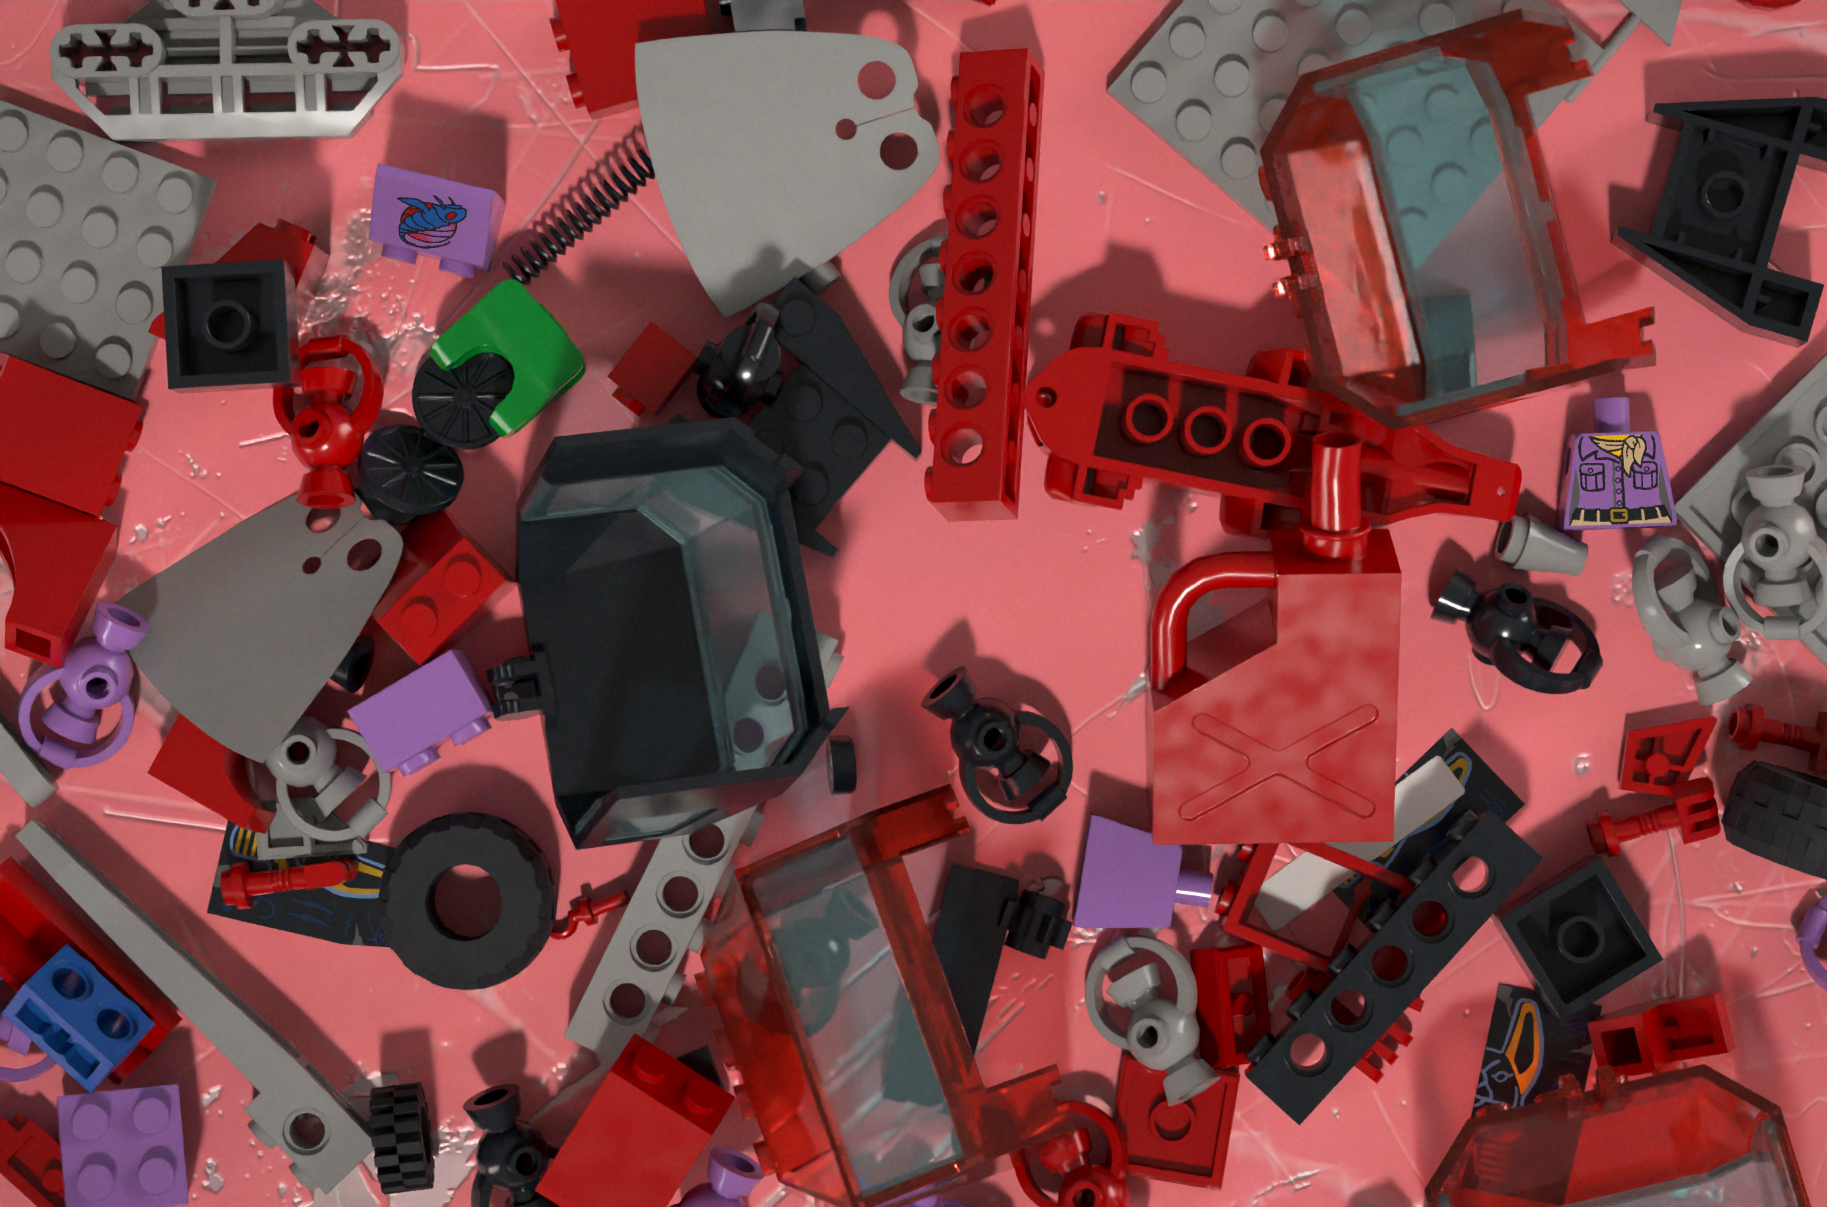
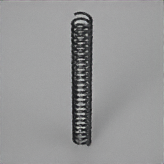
(588, 218)

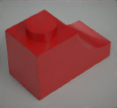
(210, 775)

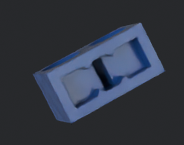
(78, 1018)

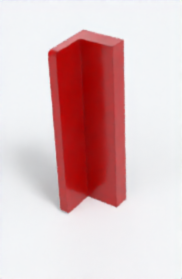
(38, 926)

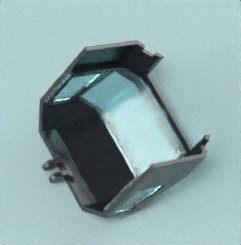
(665, 629)

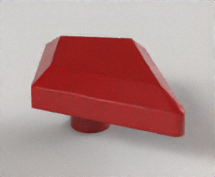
(1663, 755)

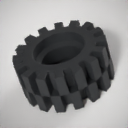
(401, 1138)

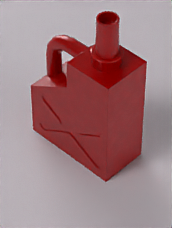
(1291, 706)

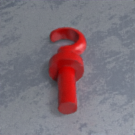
(589, 911)

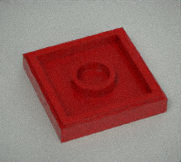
(1178, 1141)

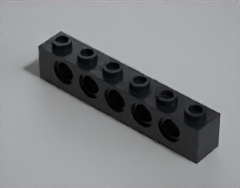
(1302, 1088)

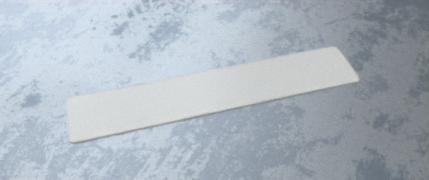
(1312, 877)

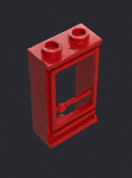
(1239, 898)

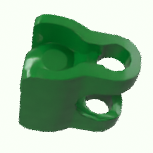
(527, 336)

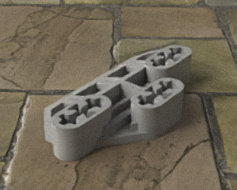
(215, 54)

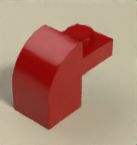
(1661, 1033)

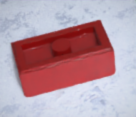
(1230, 1001)

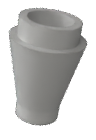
(1536, 546)

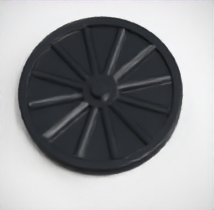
(458, 402)
(410, 470)

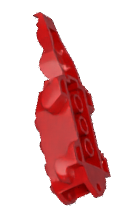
(1130, 417)

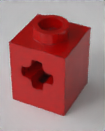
(651, 371)

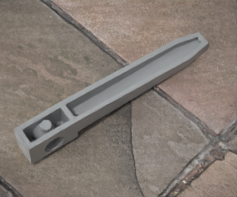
(278, 1070)

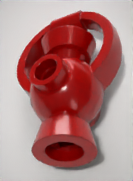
(327, 433)
(1081, 1176)

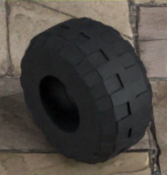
(1779, 816)
(410, 912)

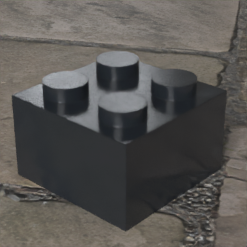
(231, 326)
(1576, 937)

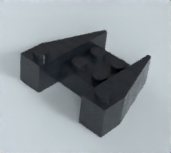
(1726, 208)
(826, 413)

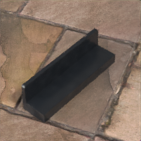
(970, 939)

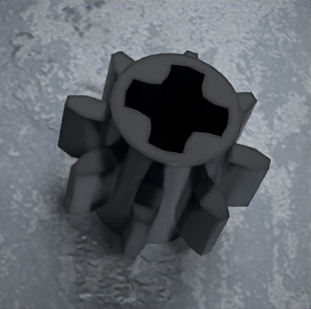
(1034, 924)

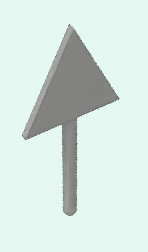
(1657, 15)

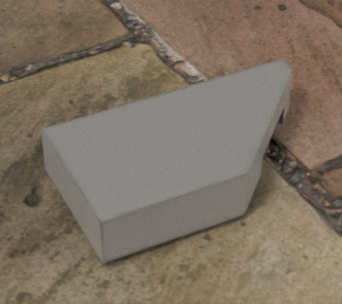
(285, 841)

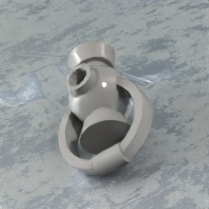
(920, 326)
(1777, 539)
(1695, 628)
(328, 779)
(1160, 1030)

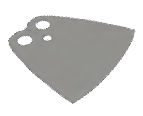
(754, 152)
(249, 635)

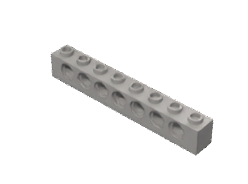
(597, 1020)

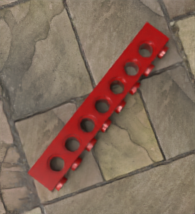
(991, 482)

